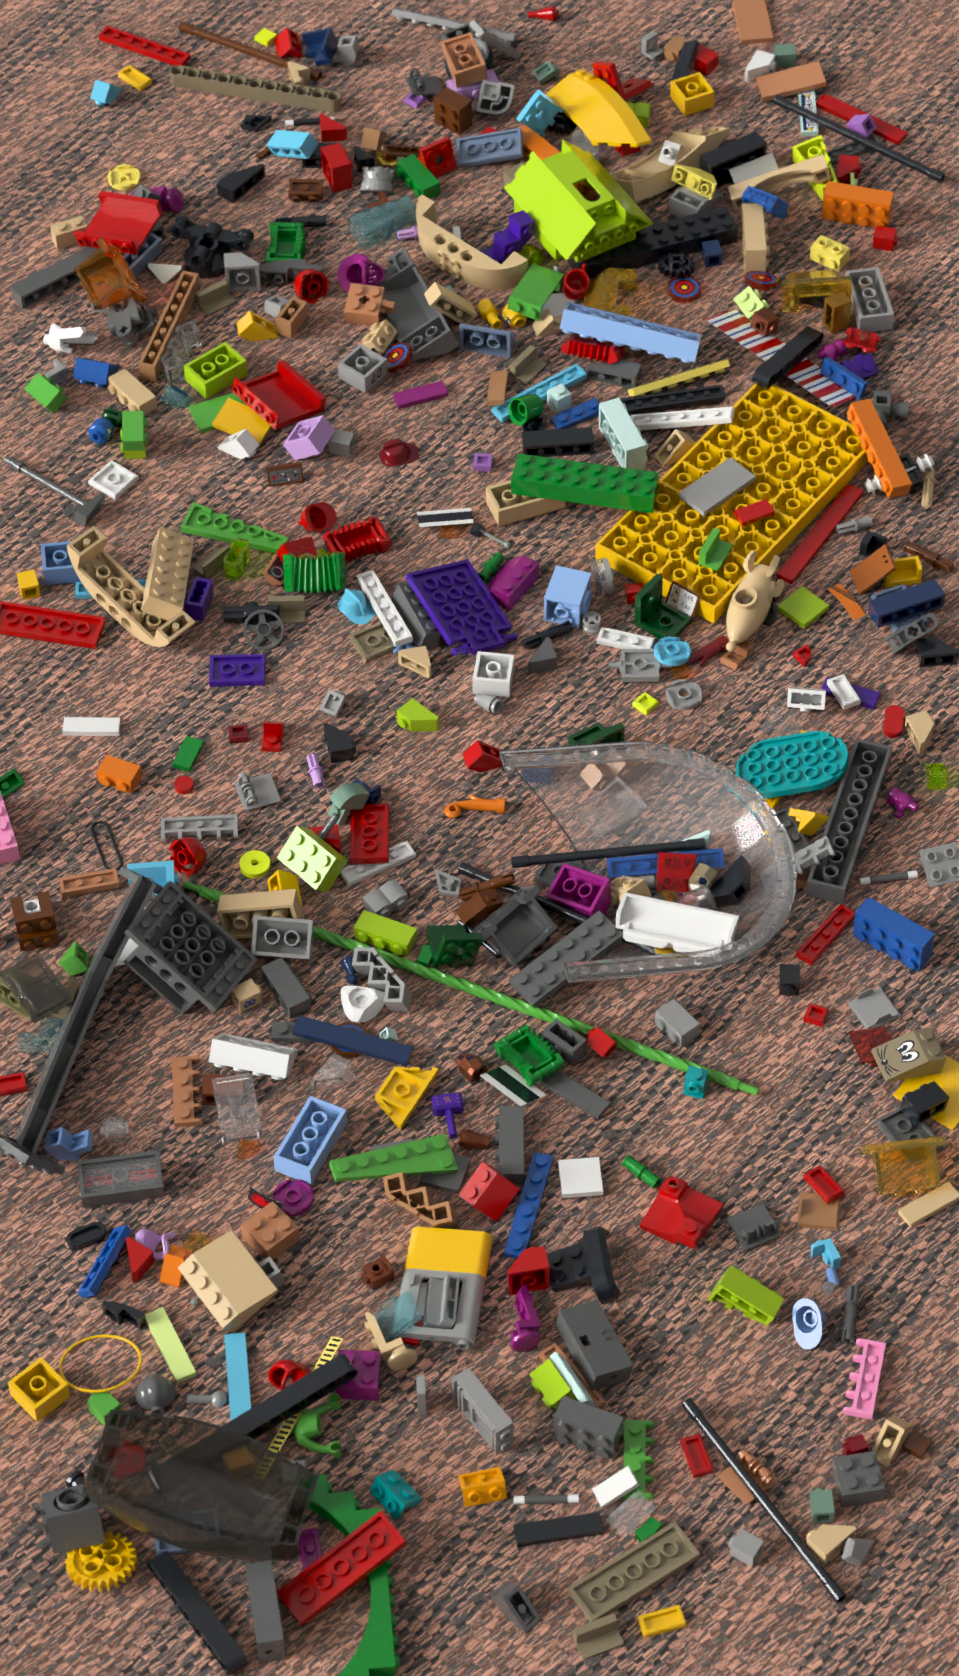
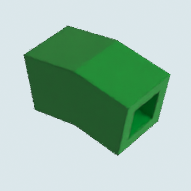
(425, 956)
(648, 1529)

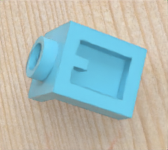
(828, 1251)

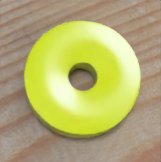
(254, 871)

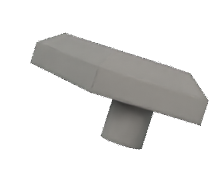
(447, 884)
(857, 1550)

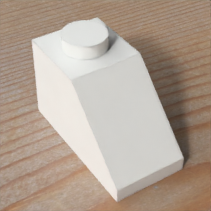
(760, 64)
(239, 444)

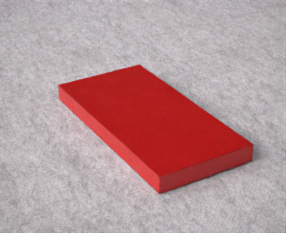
(370, 834)

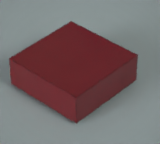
(238, 733)

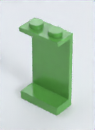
(534, 291)

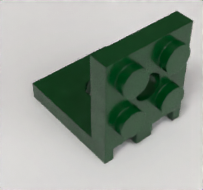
(651, 612)
(598, 734)
(453, 945)

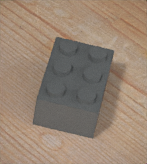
(588, 1427)

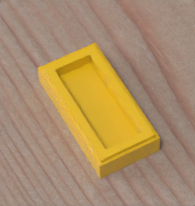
(135, 77)
(661, 1621)

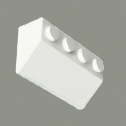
(252, 1056)

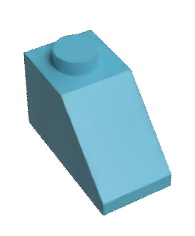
(104, 92)

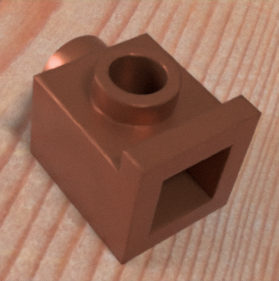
(378, 1273)

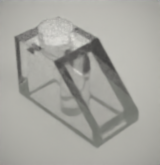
(333, 1074)

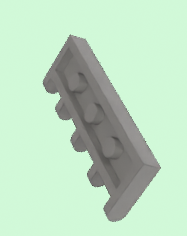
(491, 39)
(199, 826)
(813, 854)

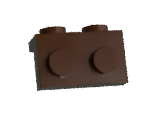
(305, 190)

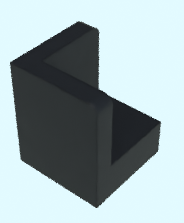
(871, 543)

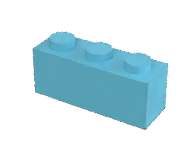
(292, 144)

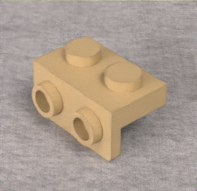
(379, 336)

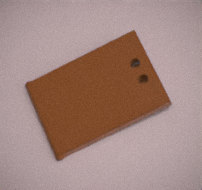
(872, 569)

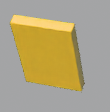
(237, 417)

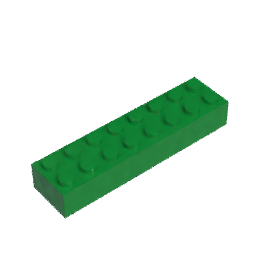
(585, 483)

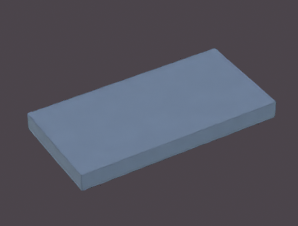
(489, 148)

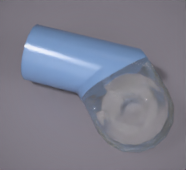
(832, 1283)

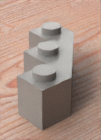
(382, 978)

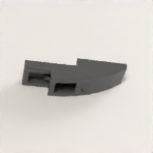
(284, 270)

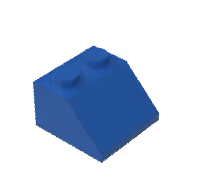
(94, 371)

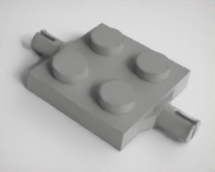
(638, 665)

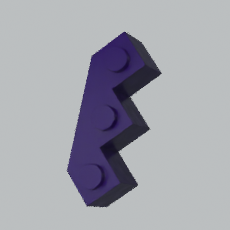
(512, 239)

